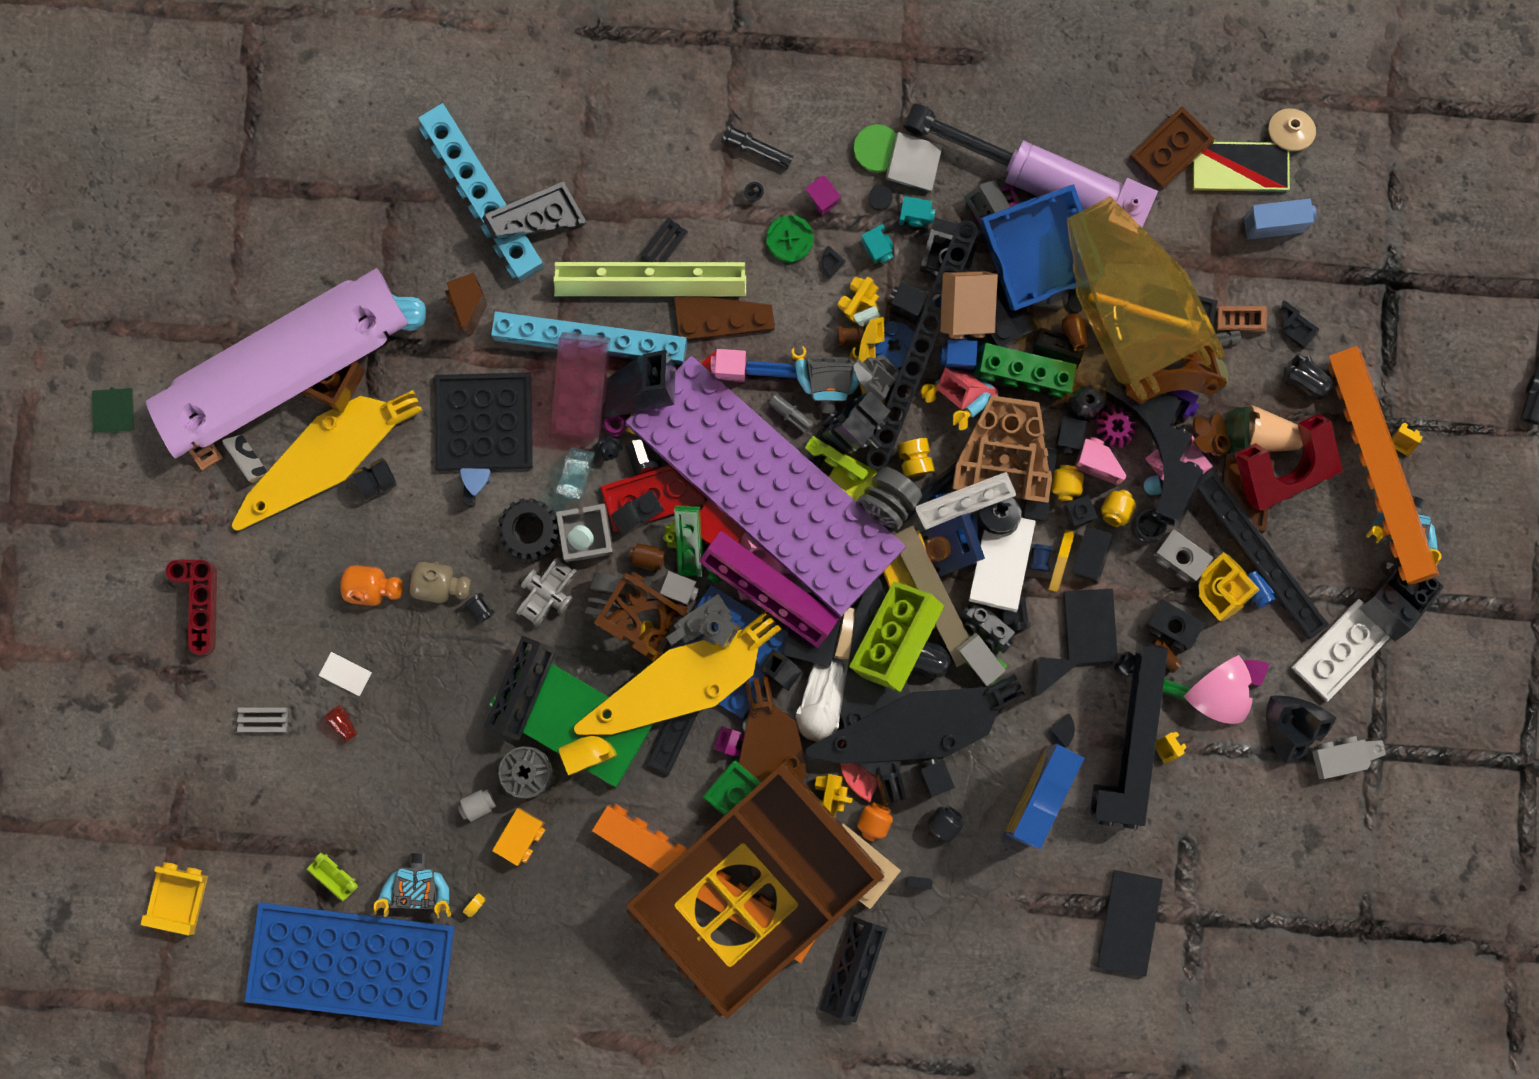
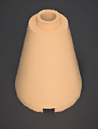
(1272, 431)

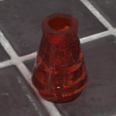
(341, 723)

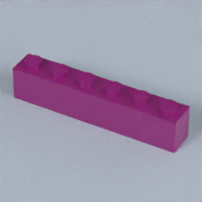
(769, 589)

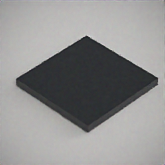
(484, 421)

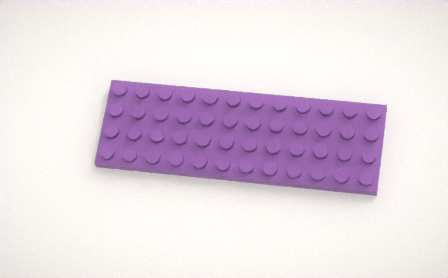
(768, 488)

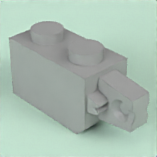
(1347, 757)

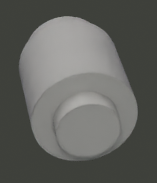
(477, 805)

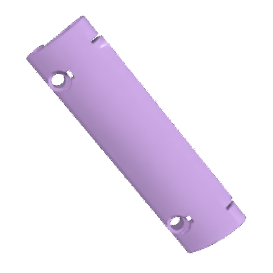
(275, 363)

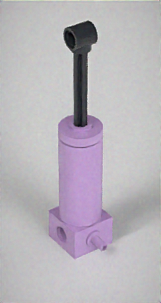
(1040, 170)

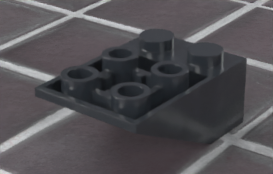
(641, 385)
(1398, 605)

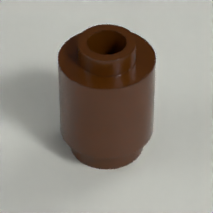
(646, 557)

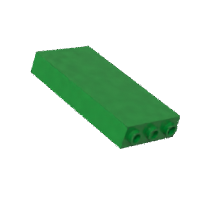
(561, 706)

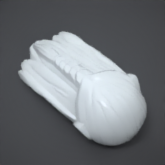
(822, 701)

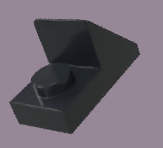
(637, 512)

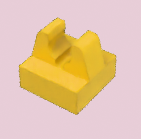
(1406, 440)
(1169, 748)

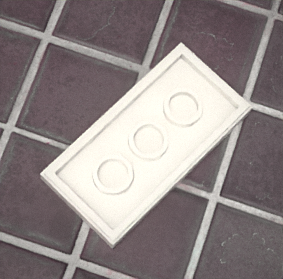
(1002, 572)
(1340, 652)

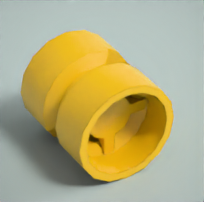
(915, 458)

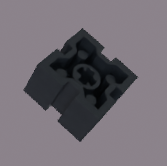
(856, 424)

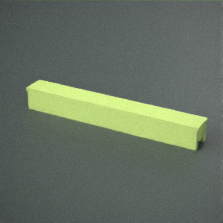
(650, 279)

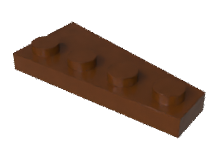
(716, 317)

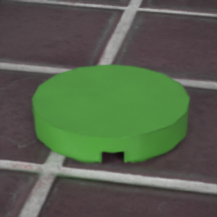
(874, 147)

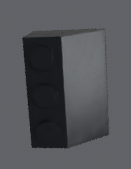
(1010, 324)

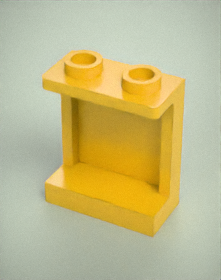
(175, 899)

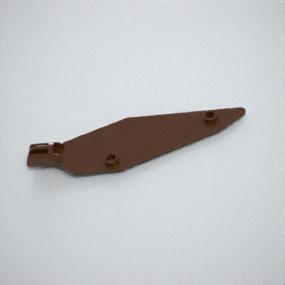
(767, 743)

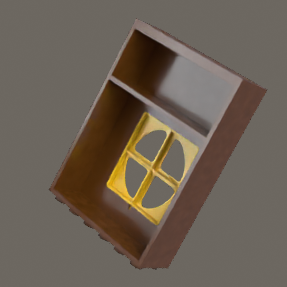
(797, 849)

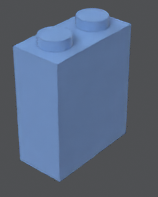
(1279, 218)

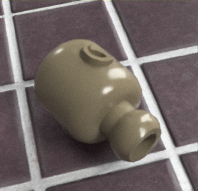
(436, 582)

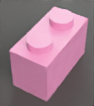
(729, 365)

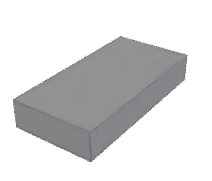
(981, 659)

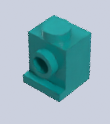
(916, 212)
(878, 245)

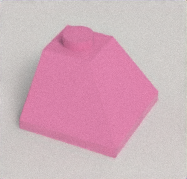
(1099, 462)

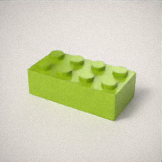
(897, 636)

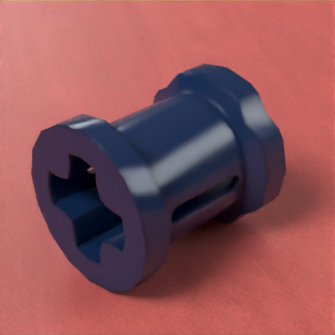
(1040, 557)

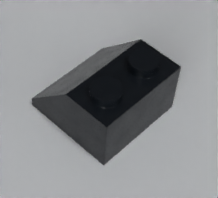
(938, 244)

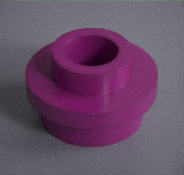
(615, 432)

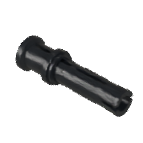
(747, 143)

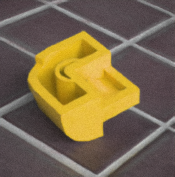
(1225, 587)
(586, 753)

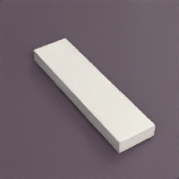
(965, 500)

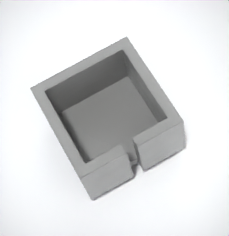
(596, 521)

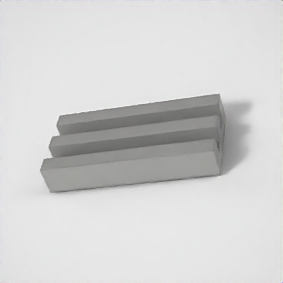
(241, 719)

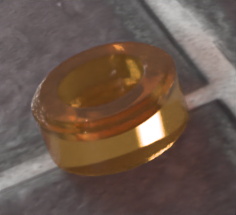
(938, 548)

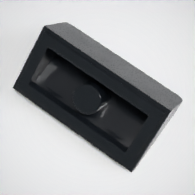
(1056, 346)

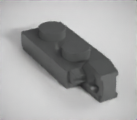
(689, 626)

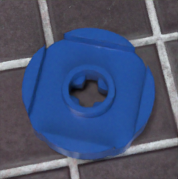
(900, 333)

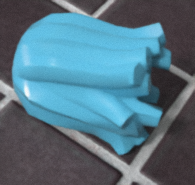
(413, 310)

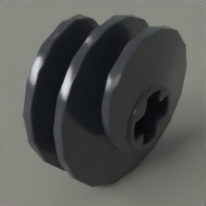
(1000, 525)

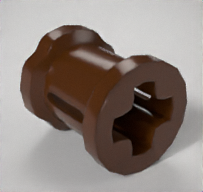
(850, 335)

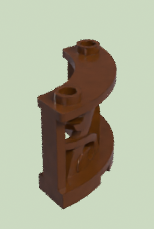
(1192, 377)
(617, 622)

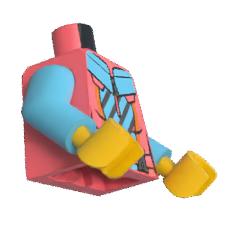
(963, 390)

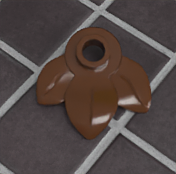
(1211, 435)

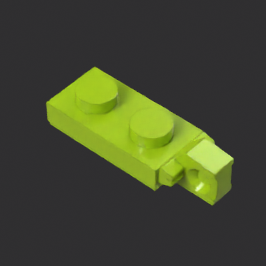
(836, 459)

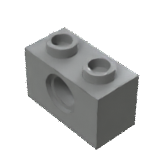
(1196, 557)

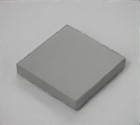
(913, 162)

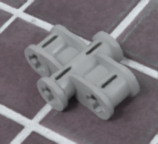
(542, 599)

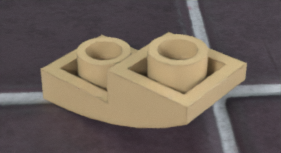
(844, 637)

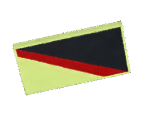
(1242, 167)

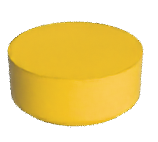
(474, 905)

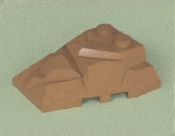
(1008, 441)

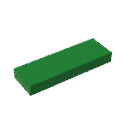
(688, 540)

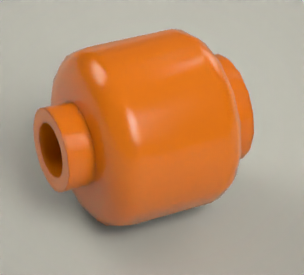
(874, 822)

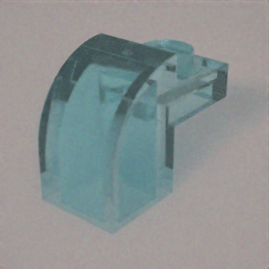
(576, 473)

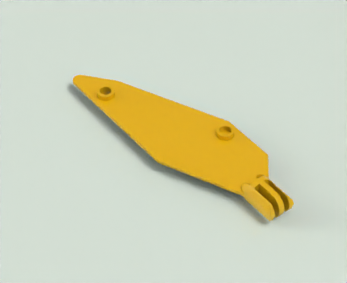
(324, 455)
(681, 682)

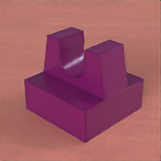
(727, 741)

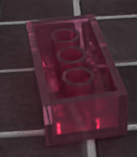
(580, 385)

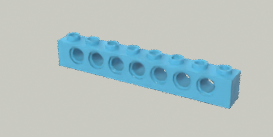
(440, 119)
(623, 342)

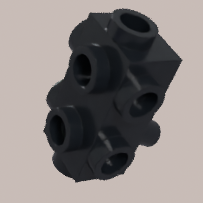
(990, 628)

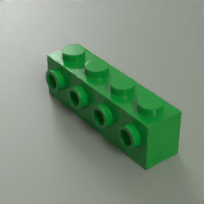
(1024, 369)

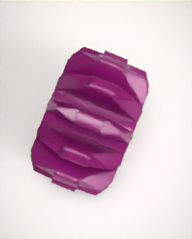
(1107, 424)

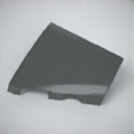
(876, 375)

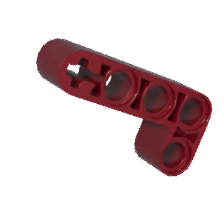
(196, 608)

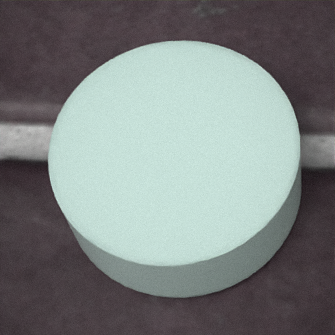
(580, 537)

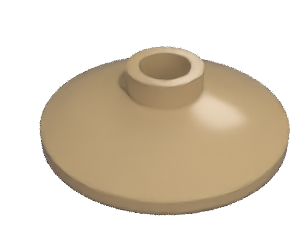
(1286, 135)

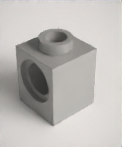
(679, 588)

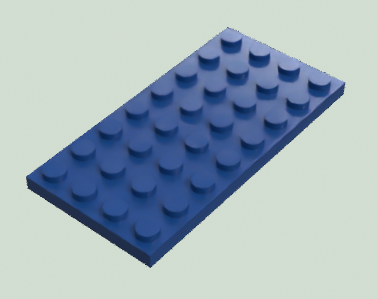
(350, 963)

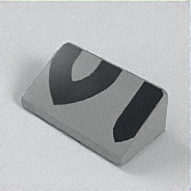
(245, 458)

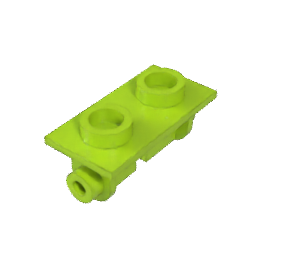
(331, 877)

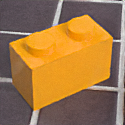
(519, 837)

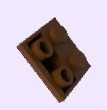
(468, 300)

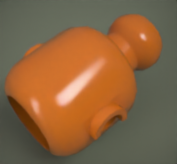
(368, 585)

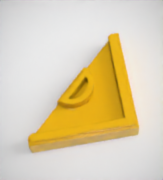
(1061, 560)

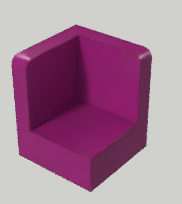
(823, 194)

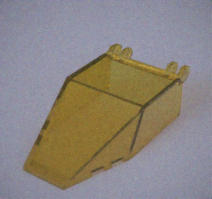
(1135, 296)

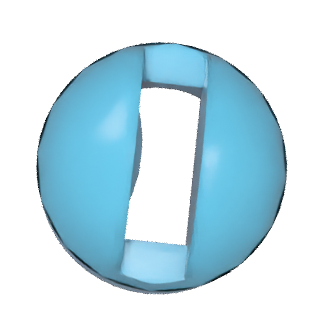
(1152, 485)

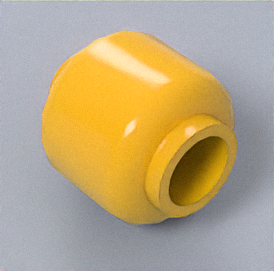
(1067, 482)
(1118, 508)

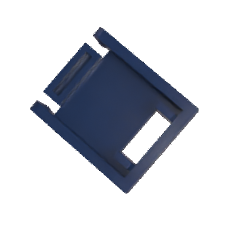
(958, 557)

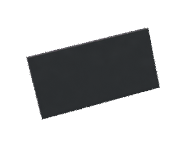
(1129, 923)

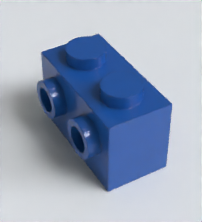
(959, 354)

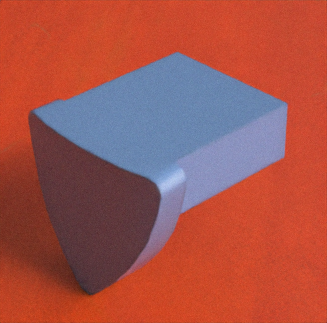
(475, 479)

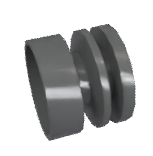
(890, 498)
(606, 585)
(539, 777)

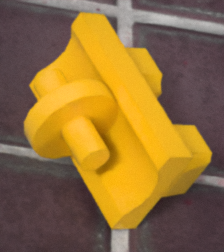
(863, 299)
(834, 793)

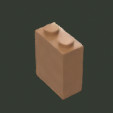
(968, 303)

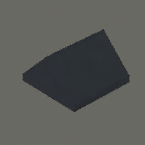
(1047, 672)

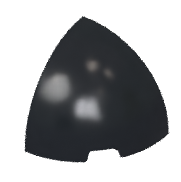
(1295, 725)

